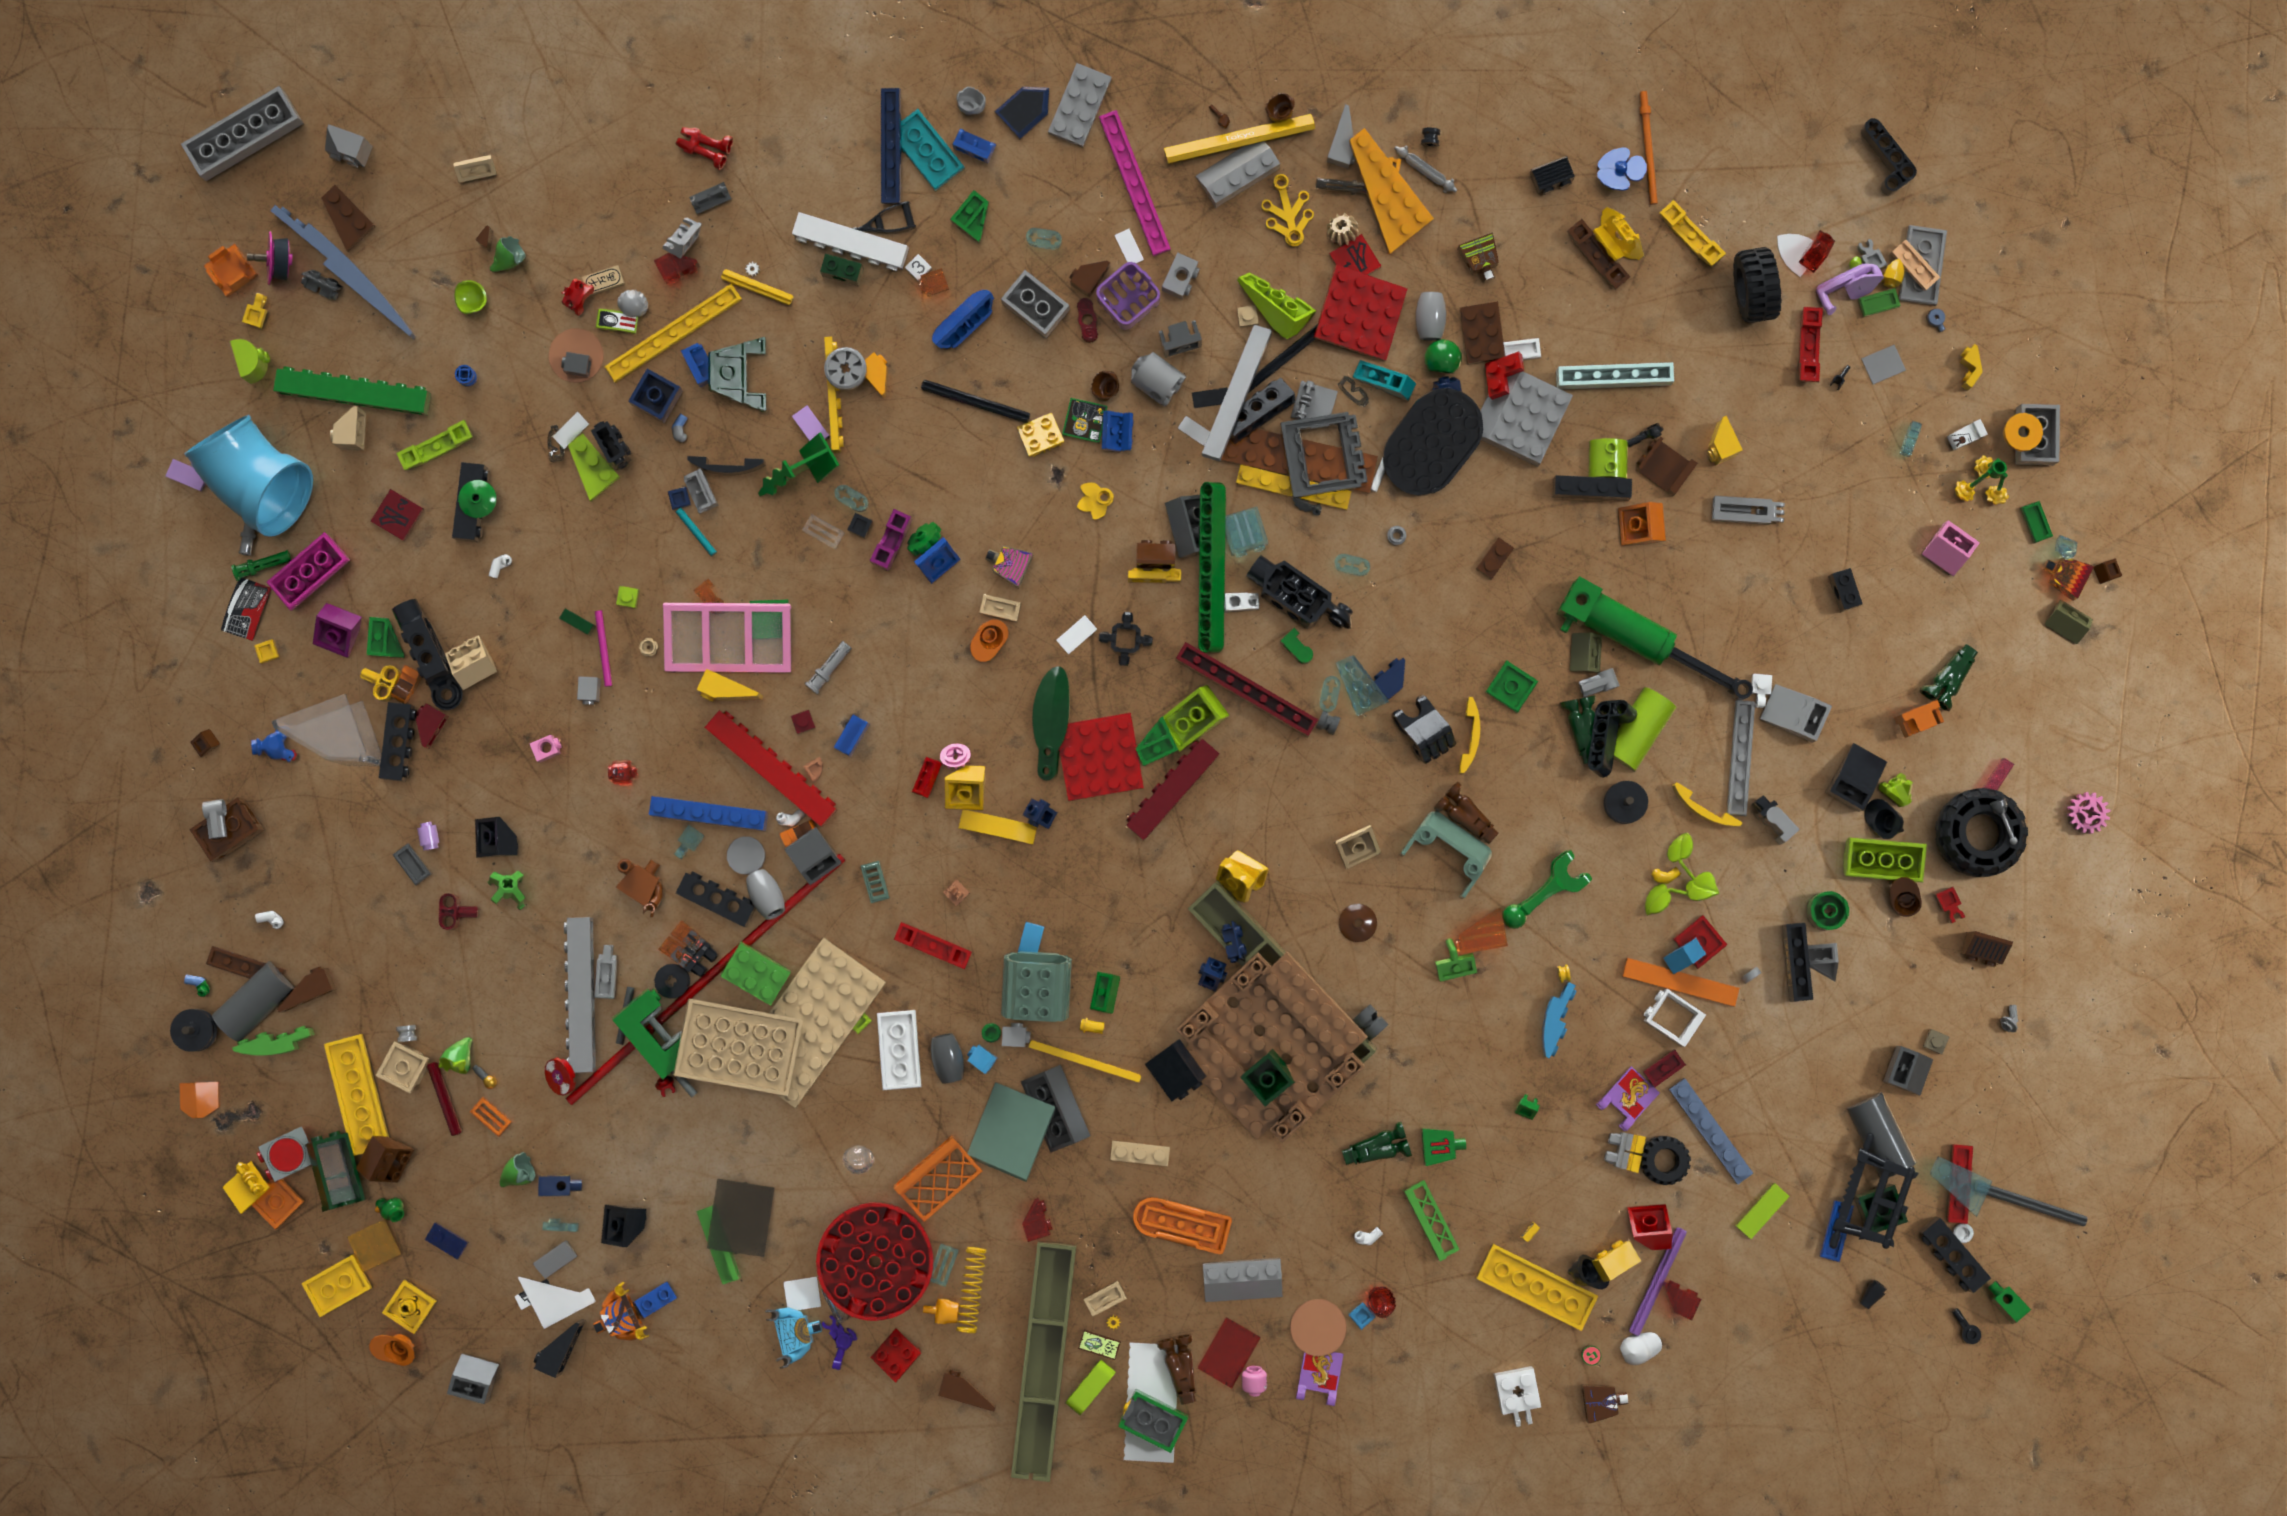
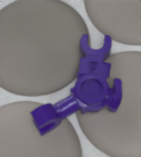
(842, 1339)

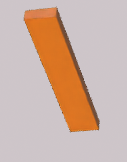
(1680, 982)

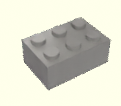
(1035, 304)
(2049, 447)

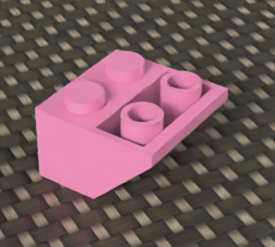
(1950, 548)

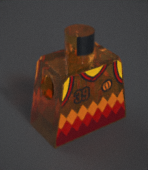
(2068, 576)

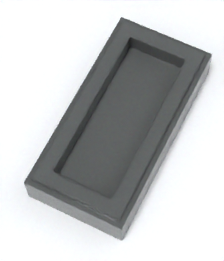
(412, 864)

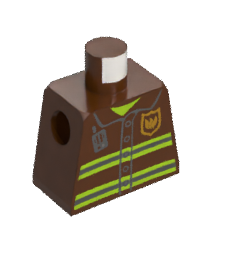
(1480, 256)

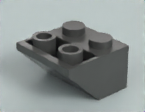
(813, 856)
(1908, 1070)
(473, 1379)

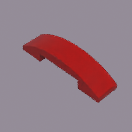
(1810, 344)
(932, 945)

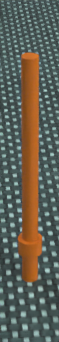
(1645, 111)

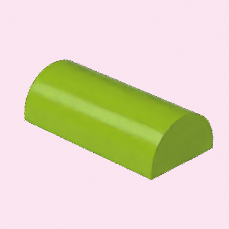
(1637, 737)
(1884, 859)

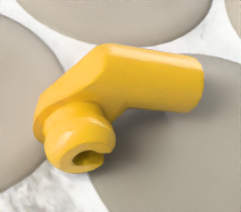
(1664, 877)

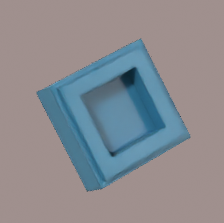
(1361, 1315)

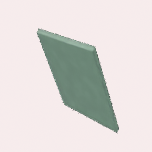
(1011, 1131)

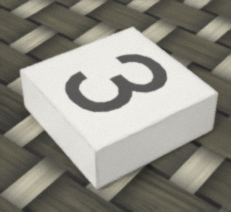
(918, 267)

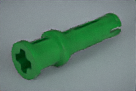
(252, 567)

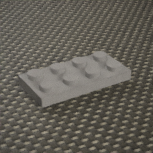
(1079, 105)

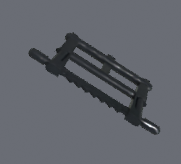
(1898, 1207)

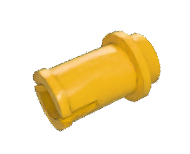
(1091, 1026)

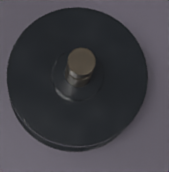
(1625, 802)
(193, 1030)

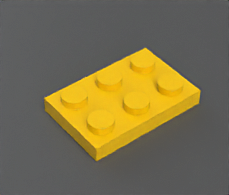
(336, 1285)

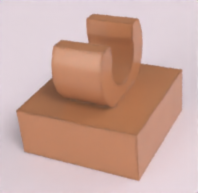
(956, 892)

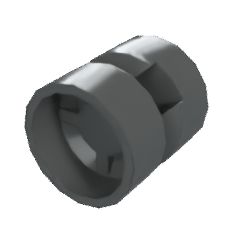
(1370, 1022)

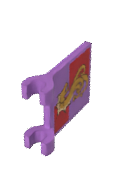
(1630, 1096)
(1320, 1375)

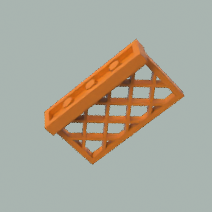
(923, 1169)

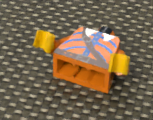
(620, 1316)

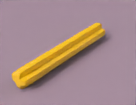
(757, 287)

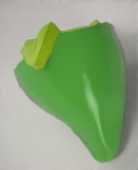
(457, 1057)

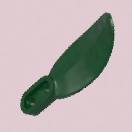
(1051, 719)

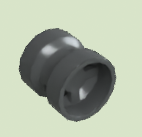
(1328, 722)

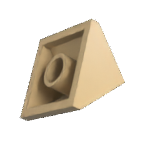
(1357, 847)

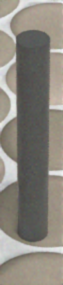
(628, 998)

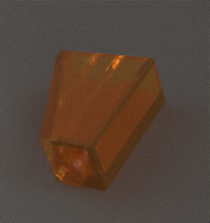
(1483, 935)

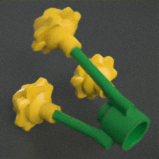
(1986, 468)

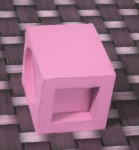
(537, 748)

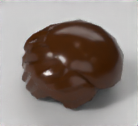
(1280, 107)
(1105, 385)

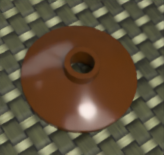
(1348, 927)

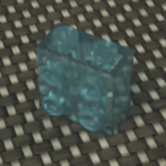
(1245, 532)

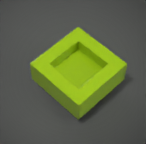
(627, 597)

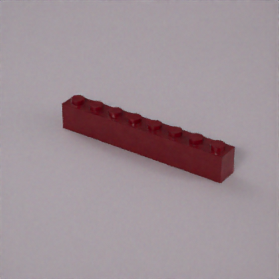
(1246, 689)

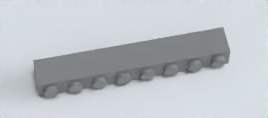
(580, 994)

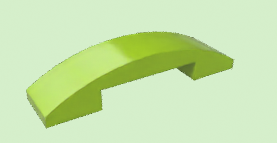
(435, 446)

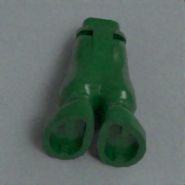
(1950, 678)
(1581, 723)
(1378, 1147)

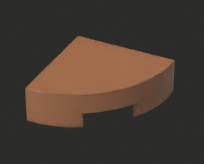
(814, 769)

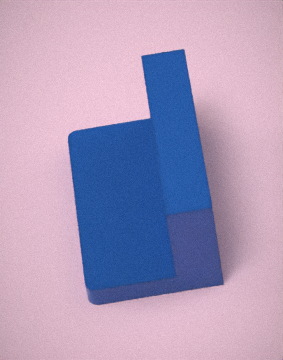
(851, 735)

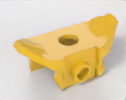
(1628, 246)

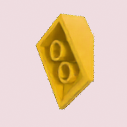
(723, 689)

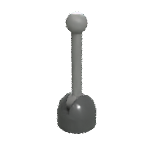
(2000, 807)

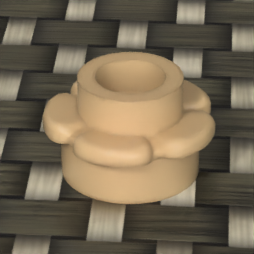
(648, 642)

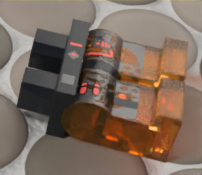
(694, 952)

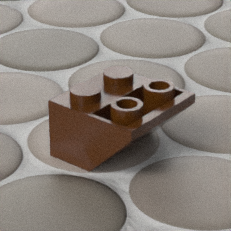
(384, 1159)

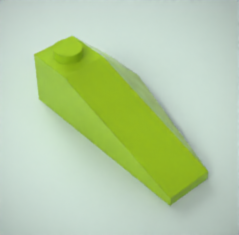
(1281, 311)

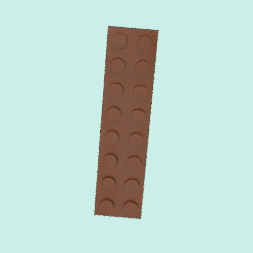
(1267, 452)

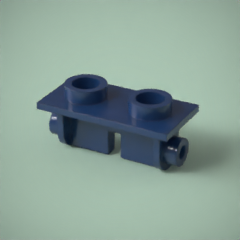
(1237, 949)

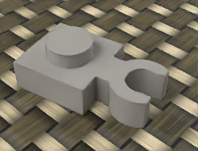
(1872, 256)

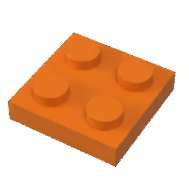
(278, 1203)

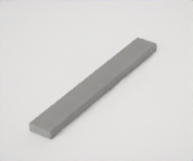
(1236, 393)

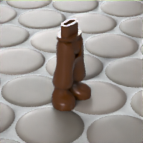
(1466, 814)
(1180, 1366)

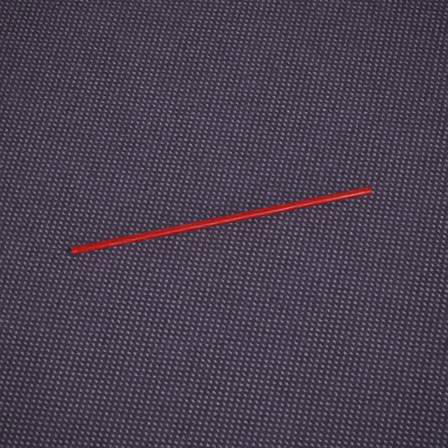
(694, 989)

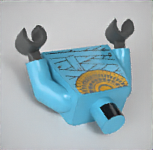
(793, 1333)

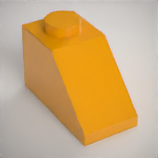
(877, 373)

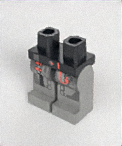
(1775, 818)

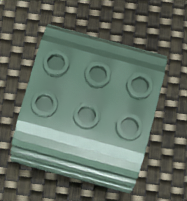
(1036, 986)

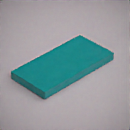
(928, 151)

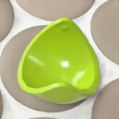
(470, 296)

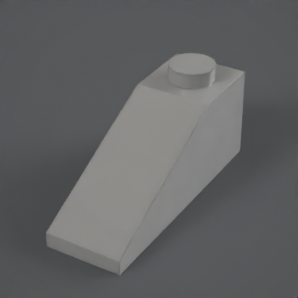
(1341, 151)

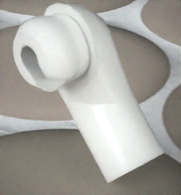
(499, 563)
(788, 819)
(270, 916)
(1367, 1238)

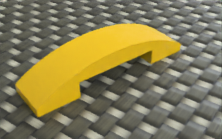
(1691, 235)
(1471, 712)
(1684, 795)
(997, 826)

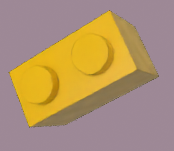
(1616, 1260)

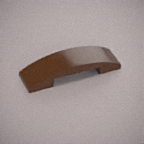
(1597, 255)

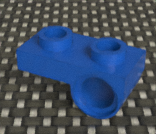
(654, 1300)

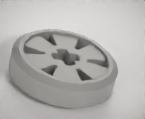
(856, 364)

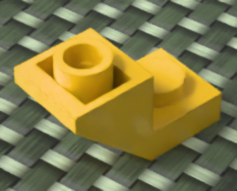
(1972, 361)

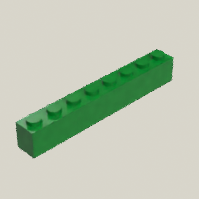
(352, 392)

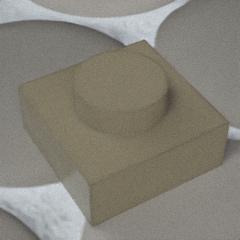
(1936, 1041)

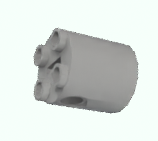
(1156, 378)

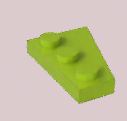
(592, 467)

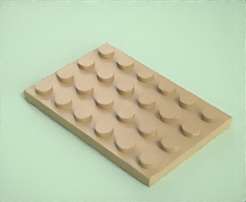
(738, 1047)

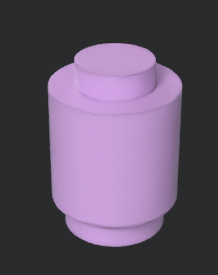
(428, 836)

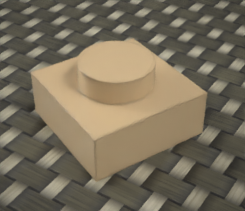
(1247, 316)

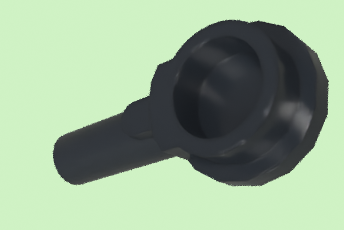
(1652, 431)
(1970, 1333)

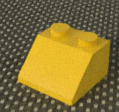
(1723, 443)

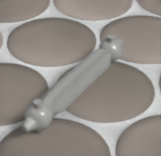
(1425, 169)

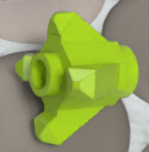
(1898, 790)

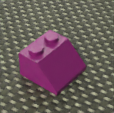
(336, 630)

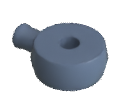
(1936, 322)

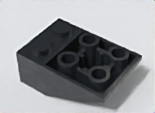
(1857, 778)

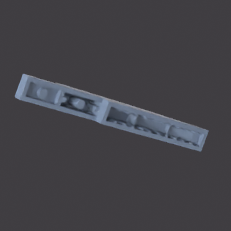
(343, 268)

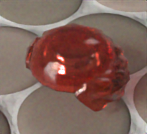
(1381, 1301)

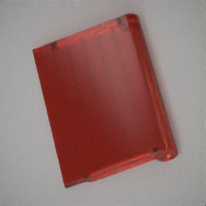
(1229, 1352)

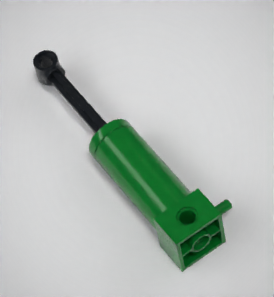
(1635, 632)

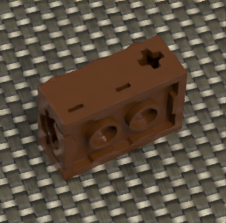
(240, 828)

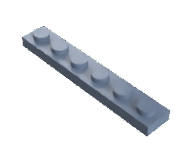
(1710, 1131)

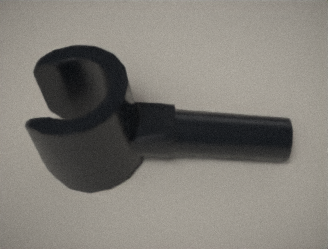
(1839, 379)

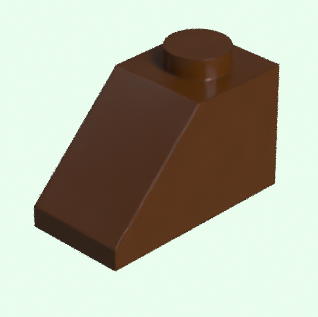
(1089, 276)

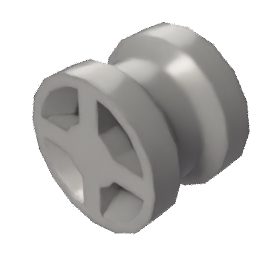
(406, 1033)

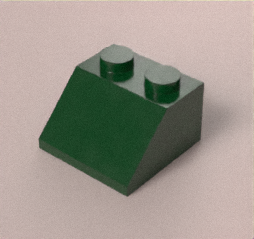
(1268, 1077)

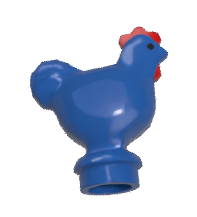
(274, 747)

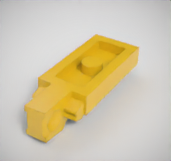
(1156, 575)

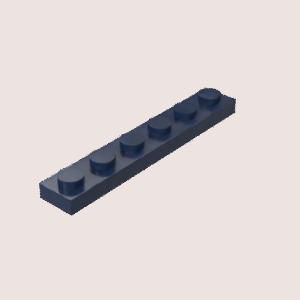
(890, 145)

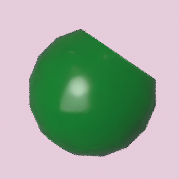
(1443, 356)

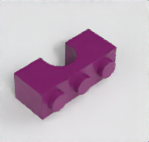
(892, 539)

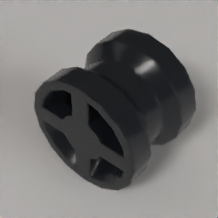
(1430, 137)

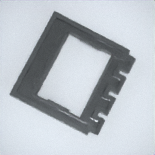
(1296, 458)

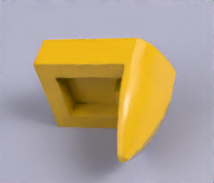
(1893, 274)

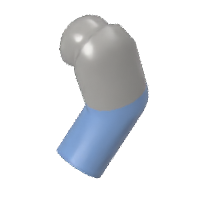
(677, 429)

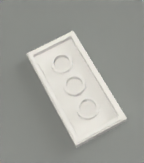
(899, 1050)

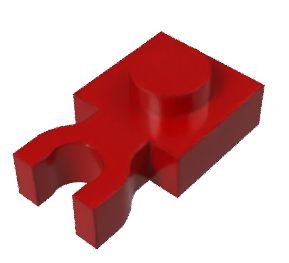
(1949, 902)

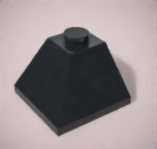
(494, 838)
(622, 1224)

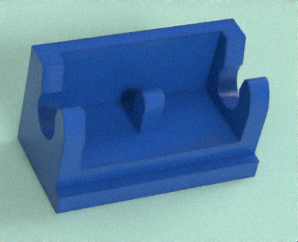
(974, 146)
(697, 362)

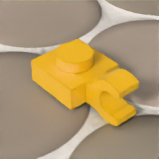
(254, 314)

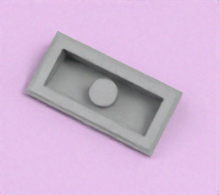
(555, 1259)

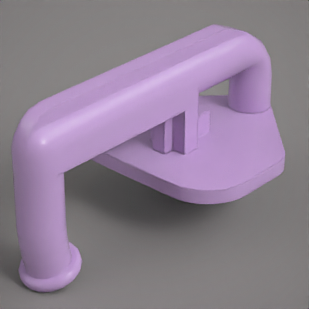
(1856, 283)

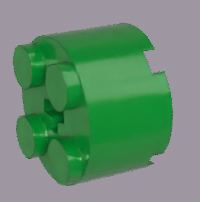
(1832, 920)

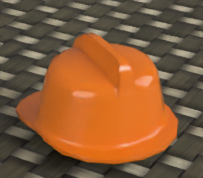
(988, 640)
(393, 1349)

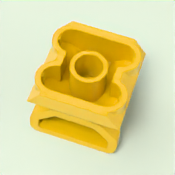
(1241, 875)

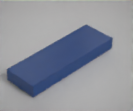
(1826, 1251)

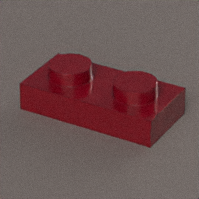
(1664, 1068)

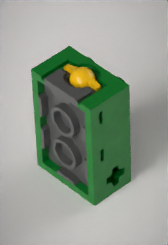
(1153, 1420)

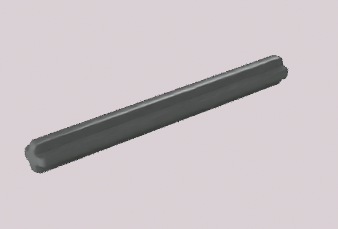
(2037, 1206)

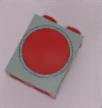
(285, 1155)

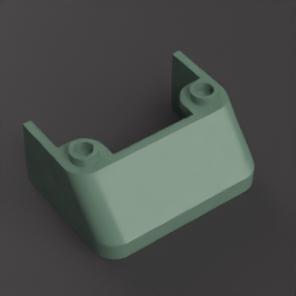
(1438, 825)

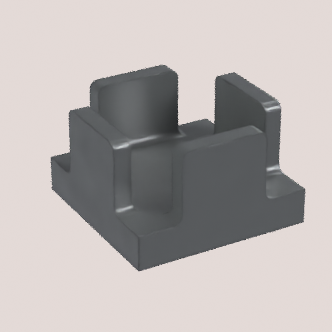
(1180, 339)

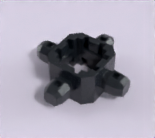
(1105, 637)

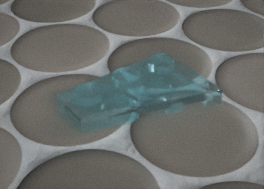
(1360, 686)
(1963, 1184)

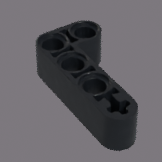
(1885, 153)
(1604, 734)

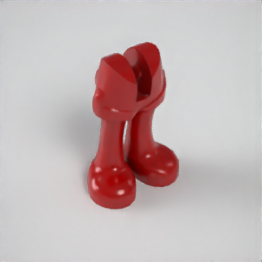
(693, 146)

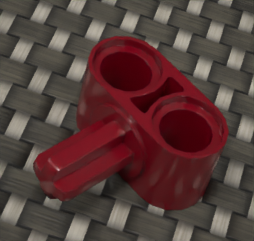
(455, 911)

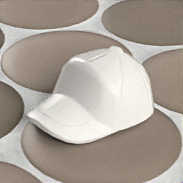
(1640, 1348)

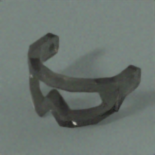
(1363, 402)
(557, 458)

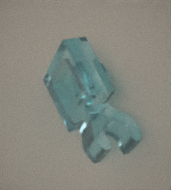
(690, 840)

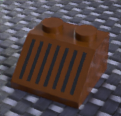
(1985, 948)

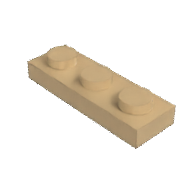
(1140, 1153)

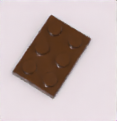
(1482, 332)

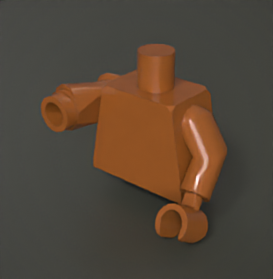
(641, 884)

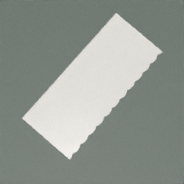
(1152, 1377)

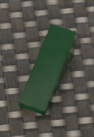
(577, 622)

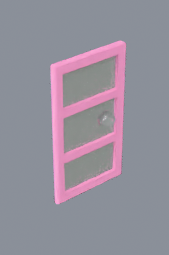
(727, 637)

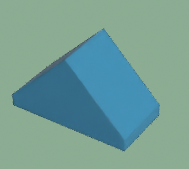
(1684, 956)

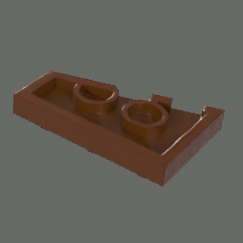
(347, 218)

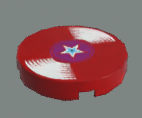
(560, 1076)

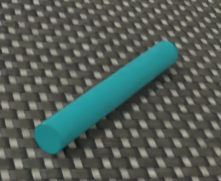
(696, 532)

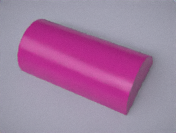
(308, 571)

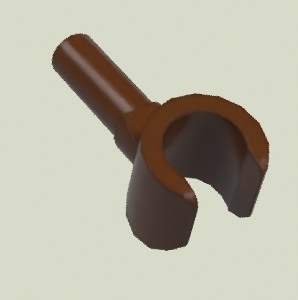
(1224, 119)

